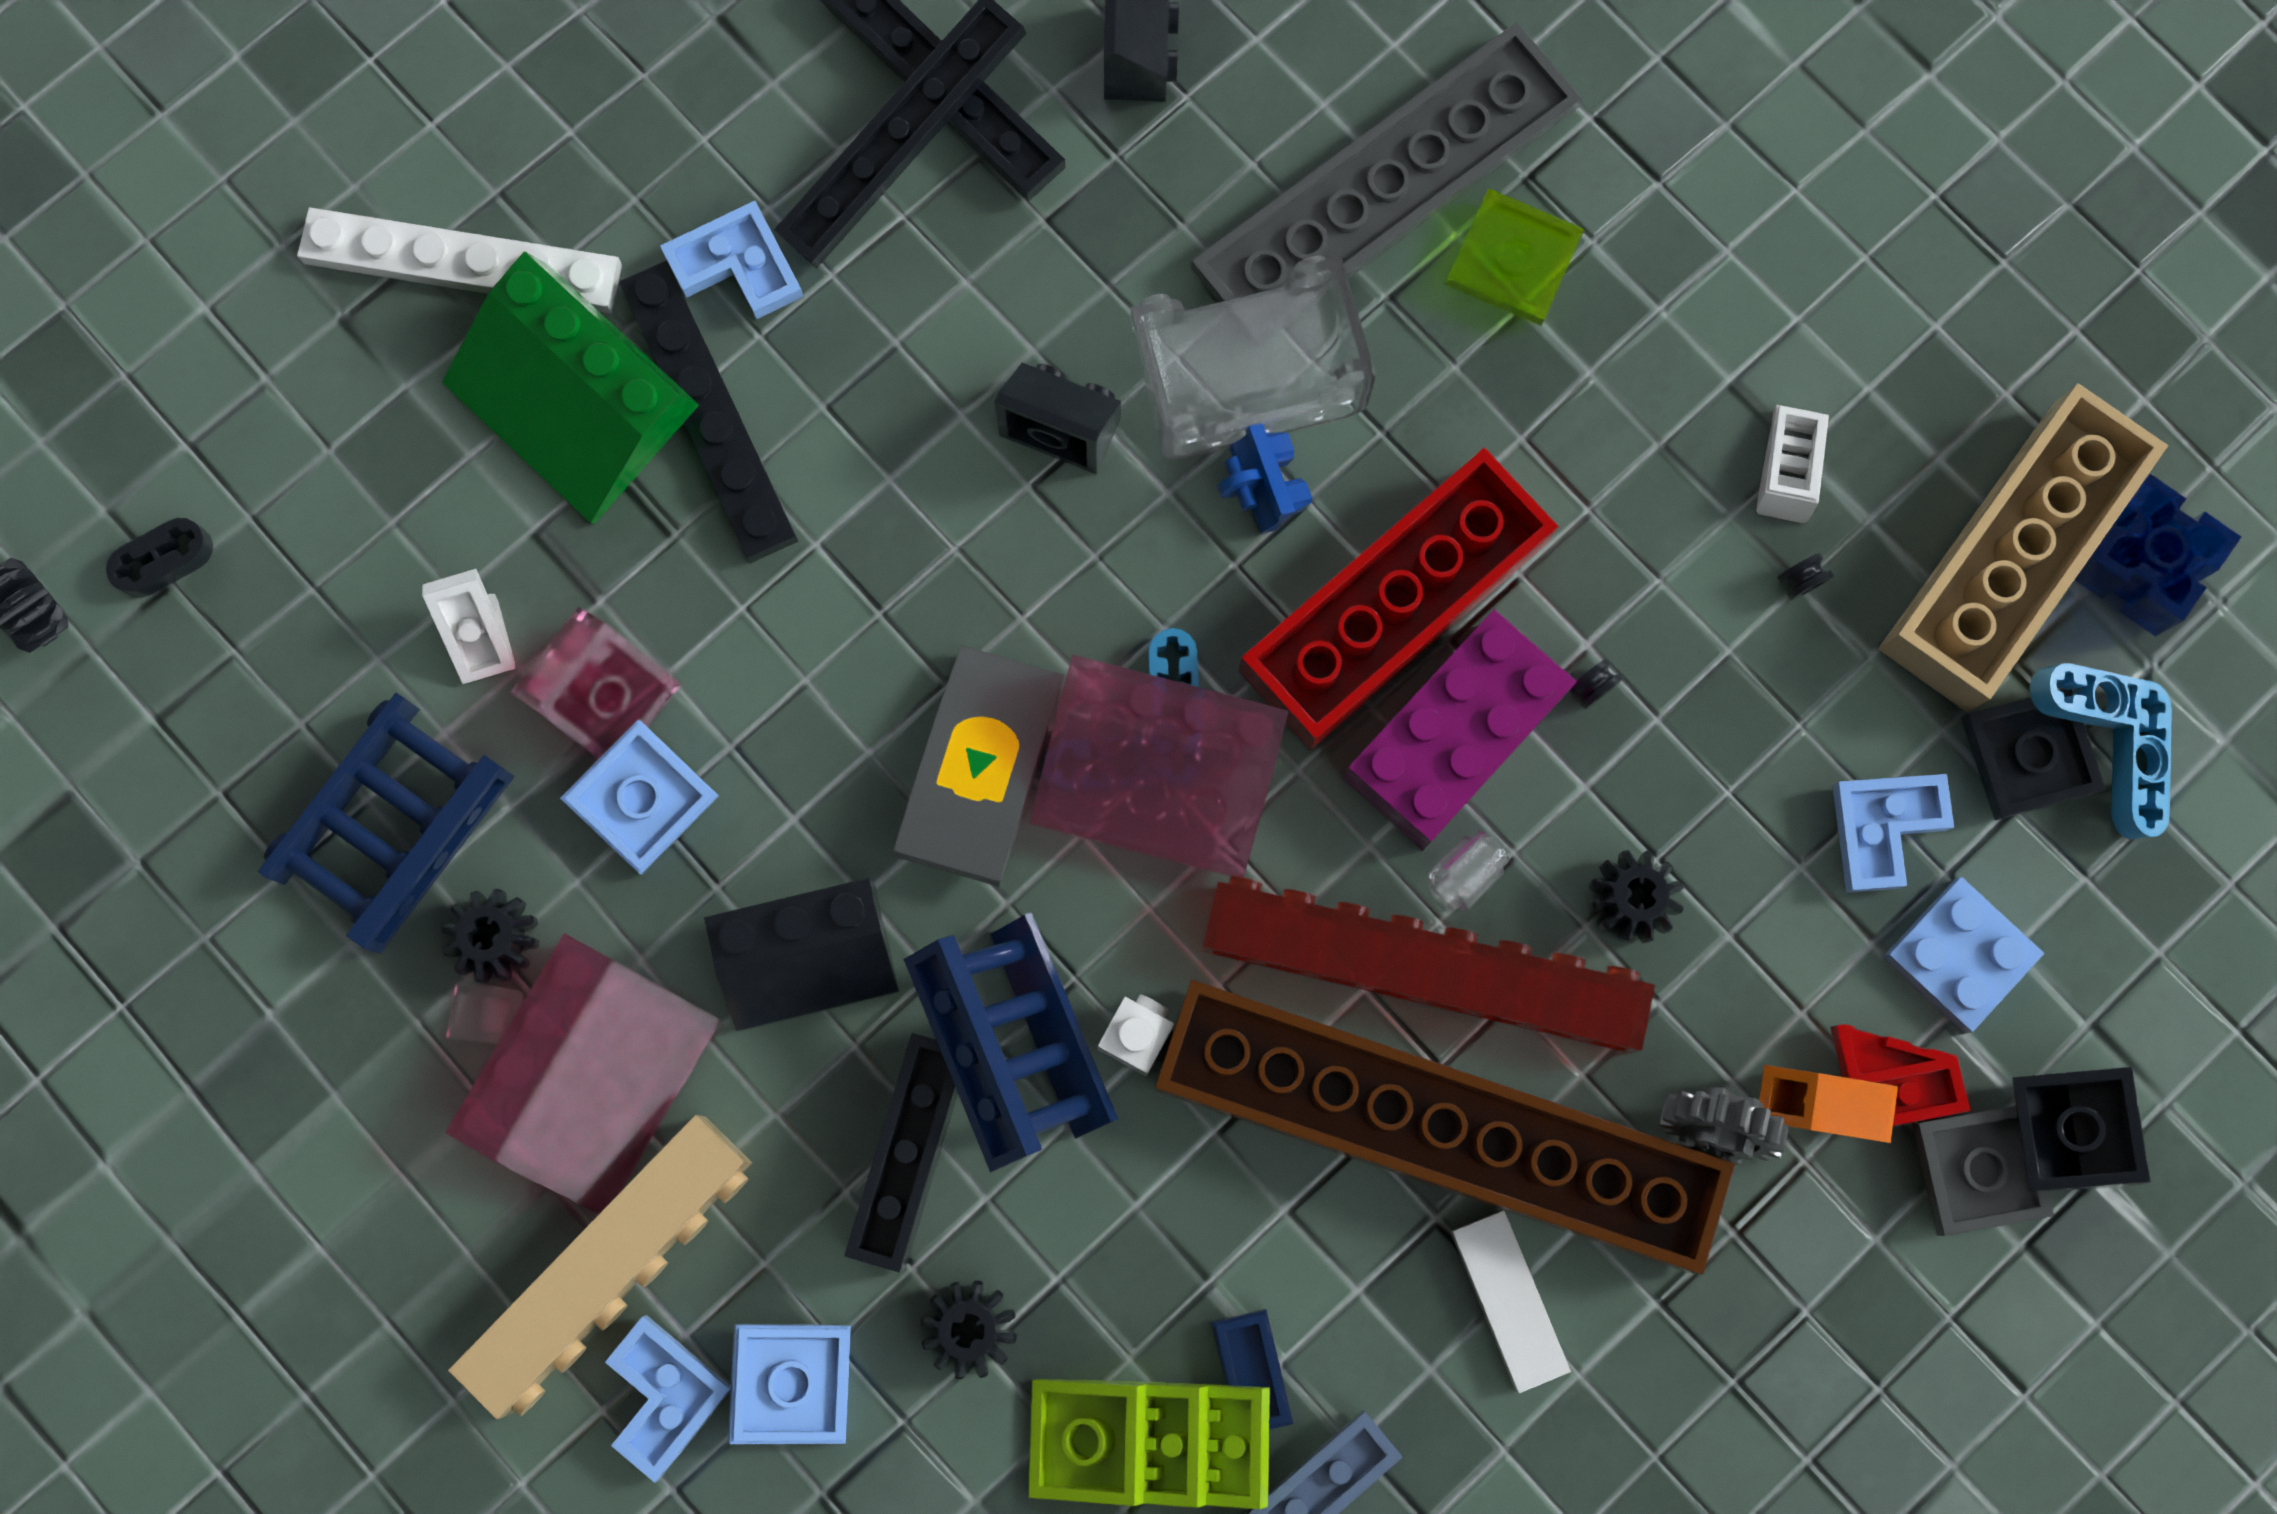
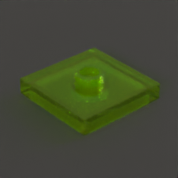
(1514, 256)

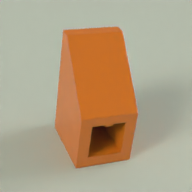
(1829, 1103)

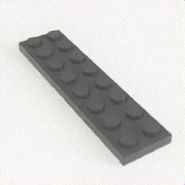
(1398, 170)

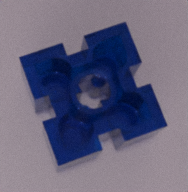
(2157, 557)

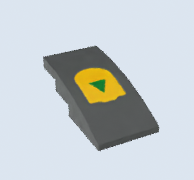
(979, 766)

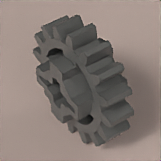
(1724, 1125)

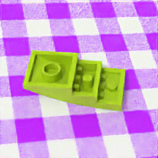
(1149, 1443)

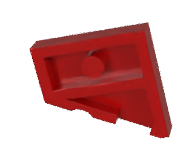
(1926, 1079)

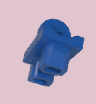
(1258, 479)

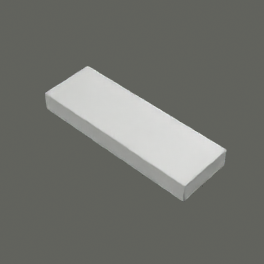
(1510, 1301)

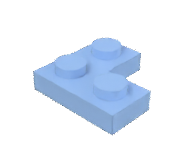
(736, 246)
(1873, 817)
(679, 1395)

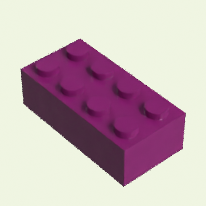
(1458, 729)

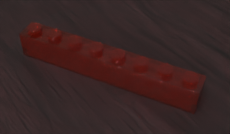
(1429, 967)

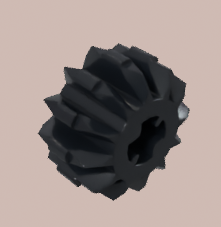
(27, 609)
(1654, 902)
(474, 927)
(980, 1344)

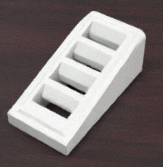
(1785, 495)

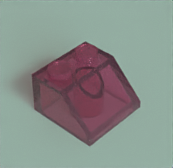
(594, 684)

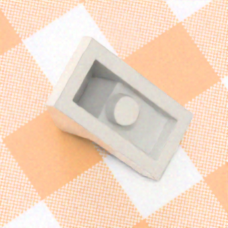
(469, 625)

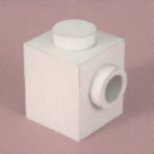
(1137, 1033)

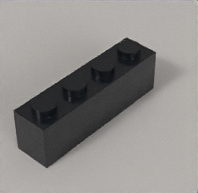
(904, 1159)

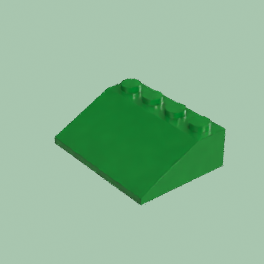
(565, 387)

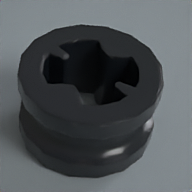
(1805, 576)
(1595, 683)

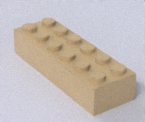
(2023, 548)

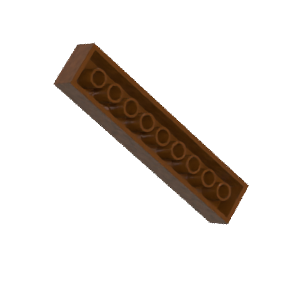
(1446, 1128)

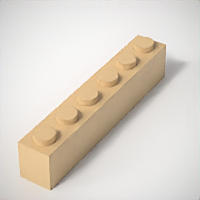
(600, 1268)

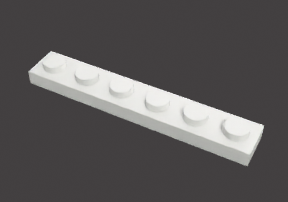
(444, 255)

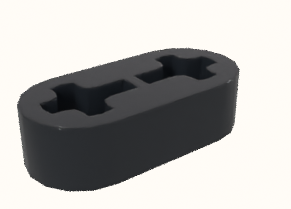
(159, 555)

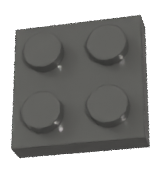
(1977, 1172)

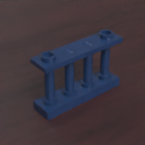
(407, 872)
(975, 1057)

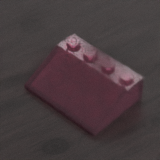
(1158, 767)
(583, 1075)

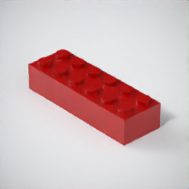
(1397, 598)

